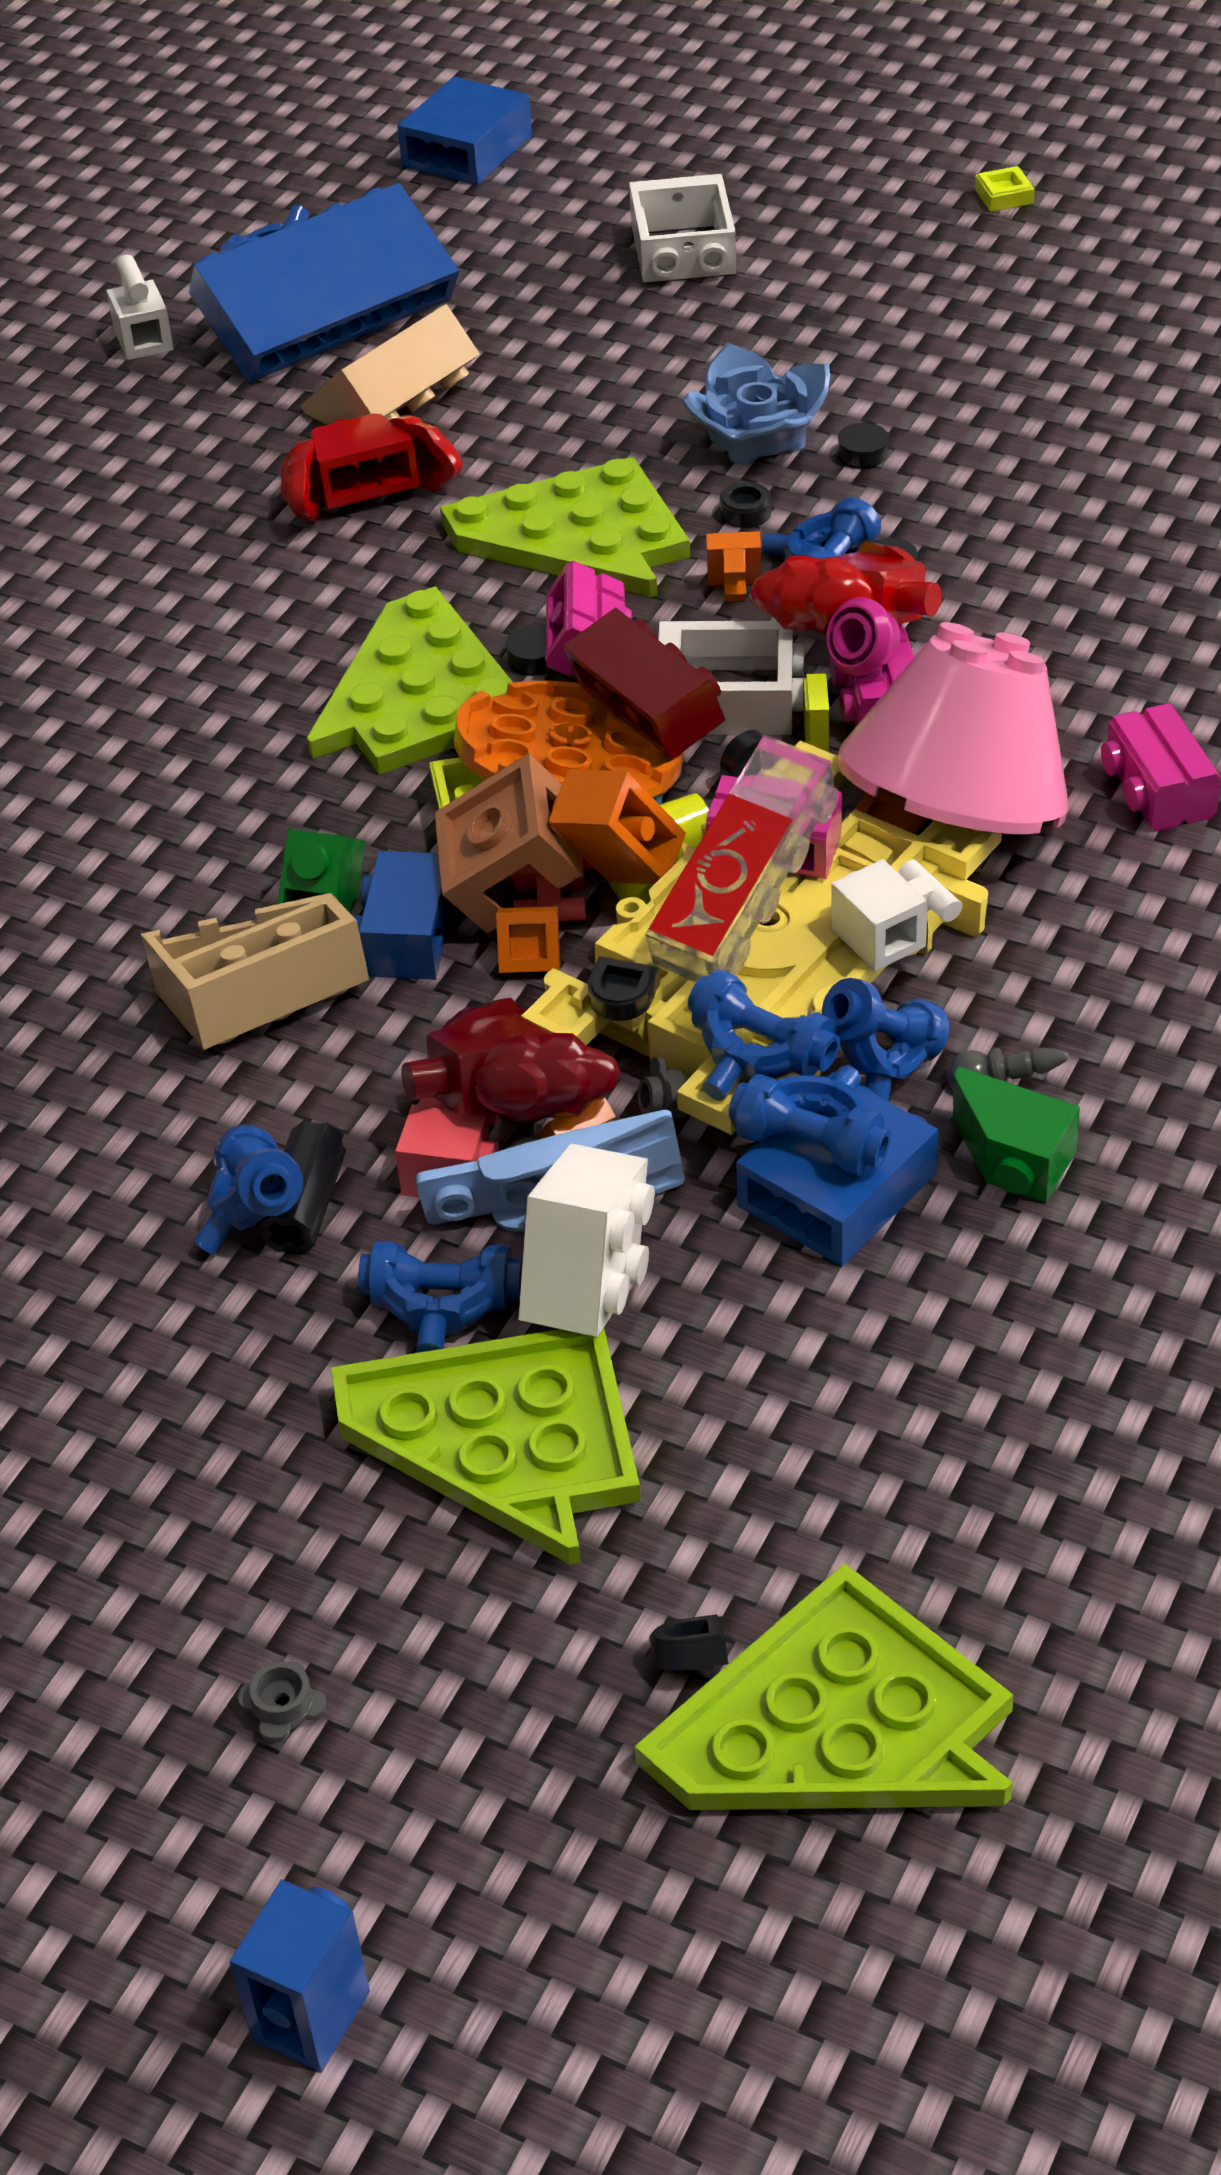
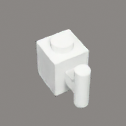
(138, 313)
(886, 910)

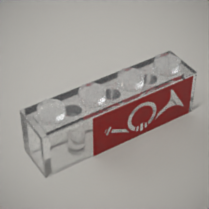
(743, 861)

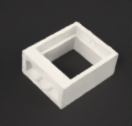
(702, 205)
(745, 647)

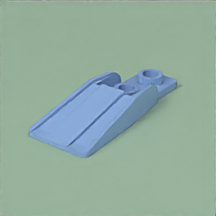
(505, 1178)

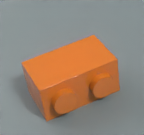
(616, 826)

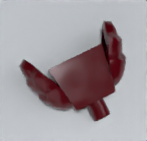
(509, 1067)

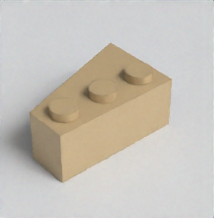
(256, 969)

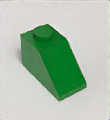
(1015, 1133)

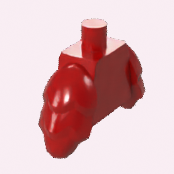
(365, 461)
(809, 589)

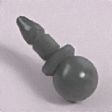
(1013, 1066)

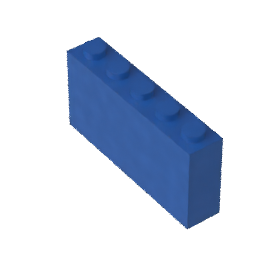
(322, 281)

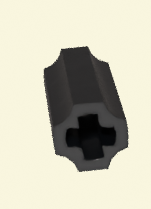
(320, 1156)

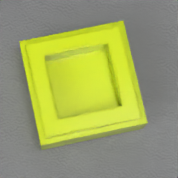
(1004, 188)
(816, 711)

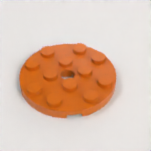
(542, 721)

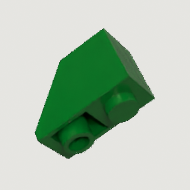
(321, 865)

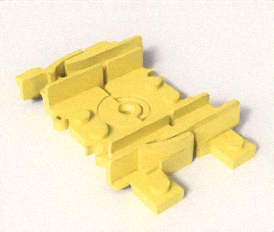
(787, 963)

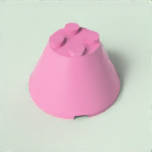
(965, 736)

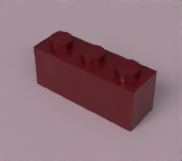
(645, 682)

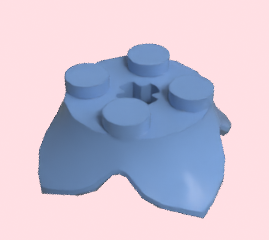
(755, 410)

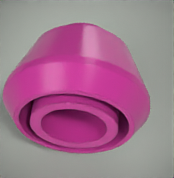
(862, 637)

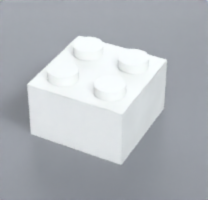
(585, 1239)

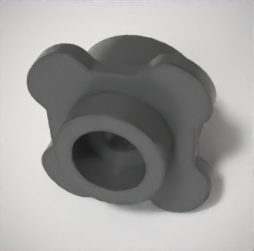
(661, 1088)
(279, 1682)

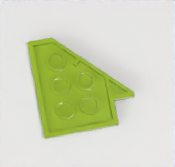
(594, 516)
(407, 685)

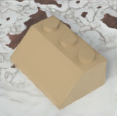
(397, 372)

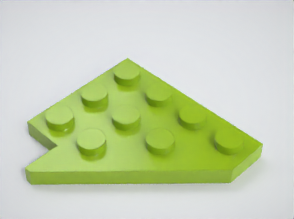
(501, 1427)
(836, 1712)

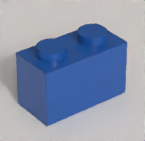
(403, 916)
(301, 1974)

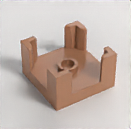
(498, 832)

